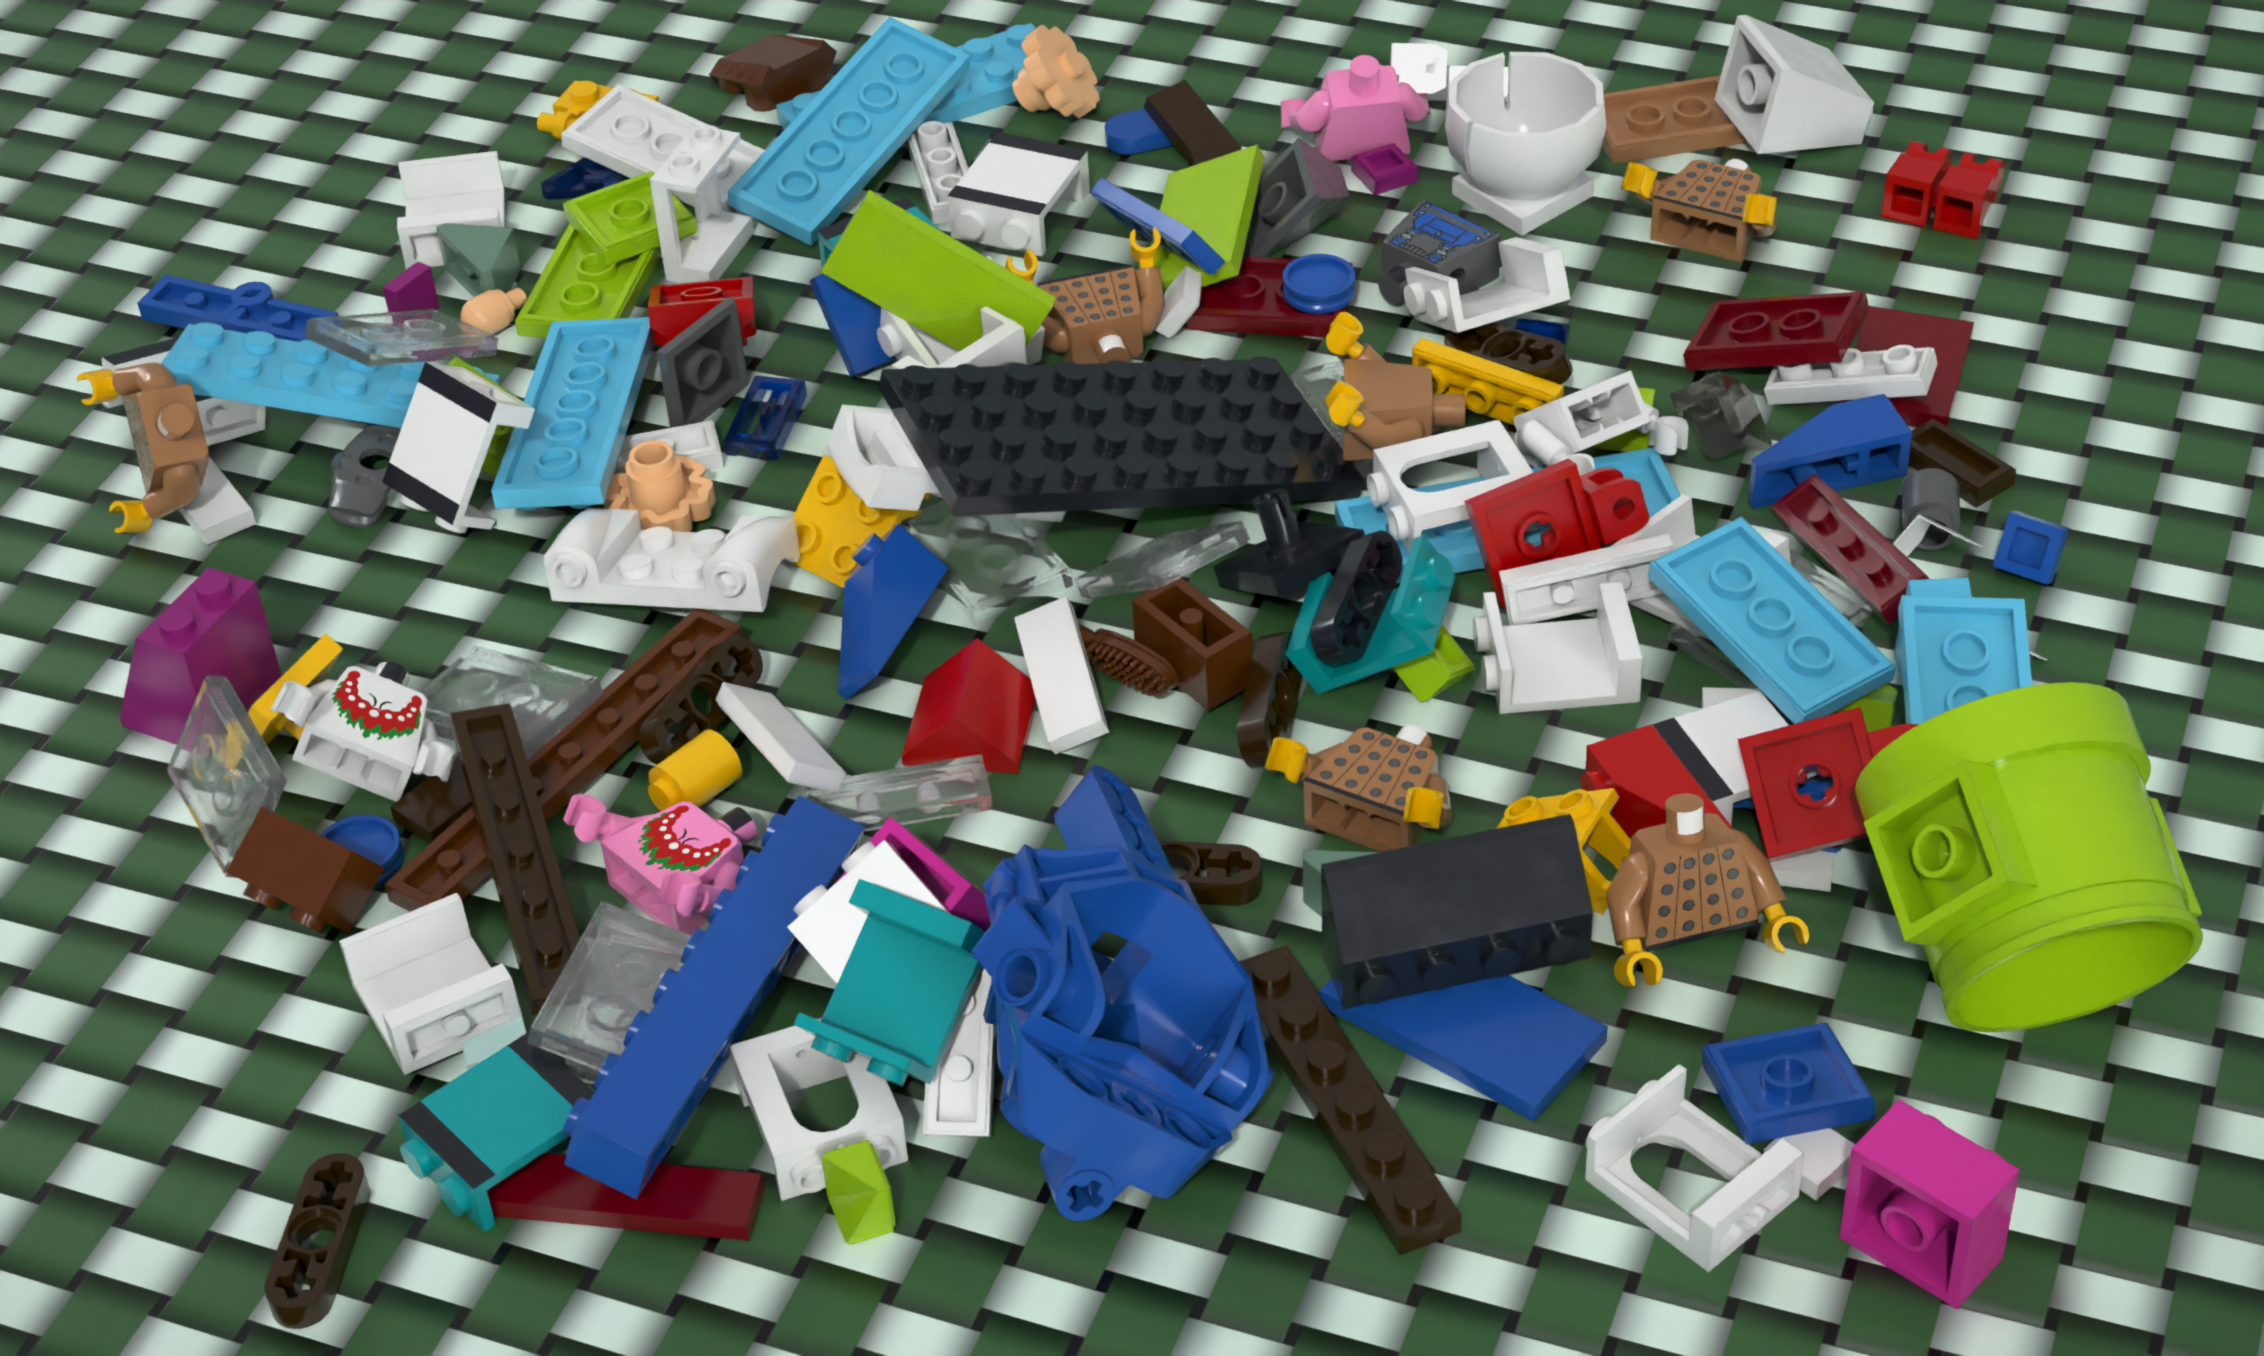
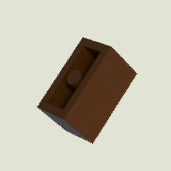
(1197, 639)
(304, 870)

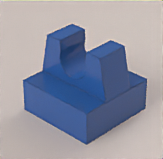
(2031, 547)

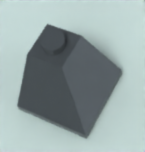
(1294, 199)
(703, 366)

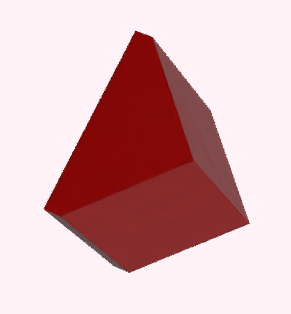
(970, 709)

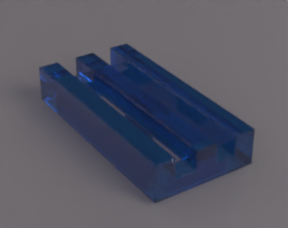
(776, 439)

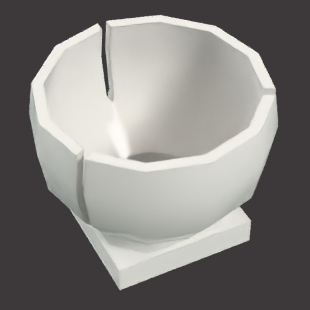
(1527, 157)

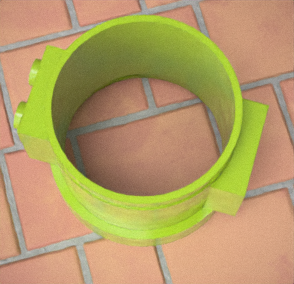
(2030, 856)

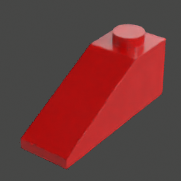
(1643, 776)

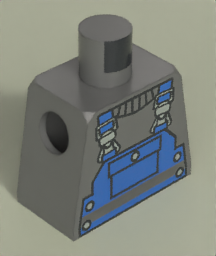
(1441, 244)

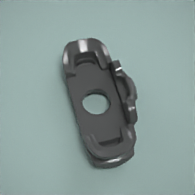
(355, 491)

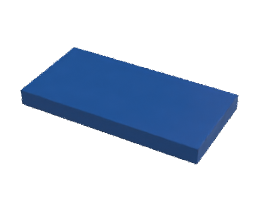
(1487, 1036)

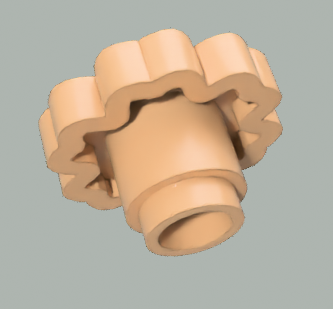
(1055, 75)
(662, 488)

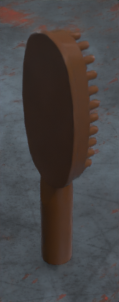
(1129, 660)

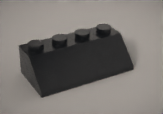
(1455, 911)

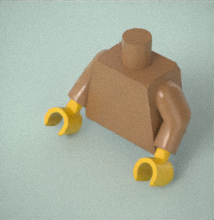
(1381, 399)

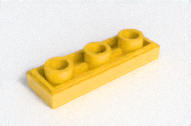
(1487, 385)

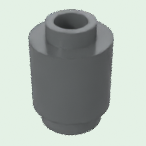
(1934, 496)

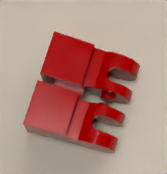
(1956, 192)

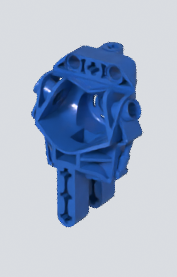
(1125, 1060)

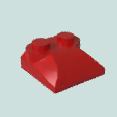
(679, 305)

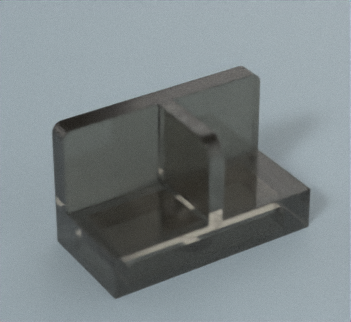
(1722, 414)

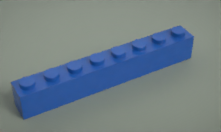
(708, 1003)

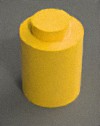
(695, 772)

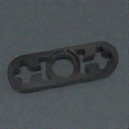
(1348, 643)

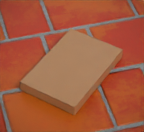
(1666, 121)

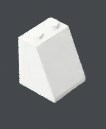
(1789, 91)

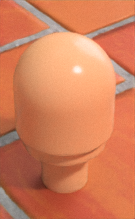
(493, 309)

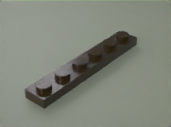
(516, 846)
(1349, 1105)

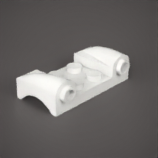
(882, 463)
(613, 561)

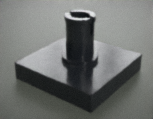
(1290, 552)

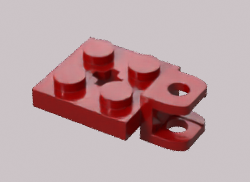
(1574, 507)
(1779, 763)

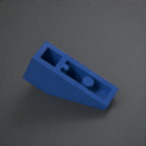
(1842, 445)
(882, 602)

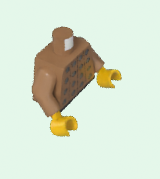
(1705, 206)
(1102, 311)
(164, 436)
(1369, 786)
(1688, 885)

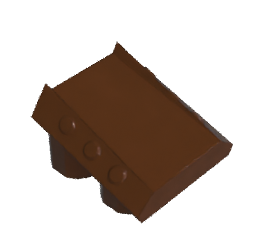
(775, 70)

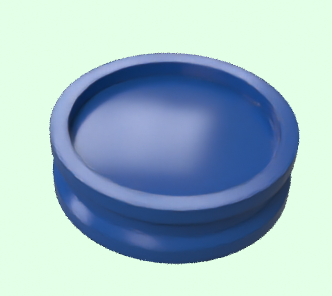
(1319, 283)
(371, 838)

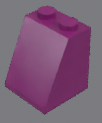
(204, 632)

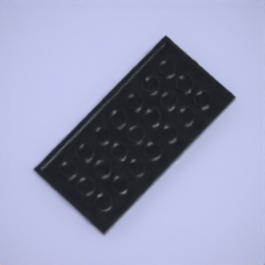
(1115, 435)

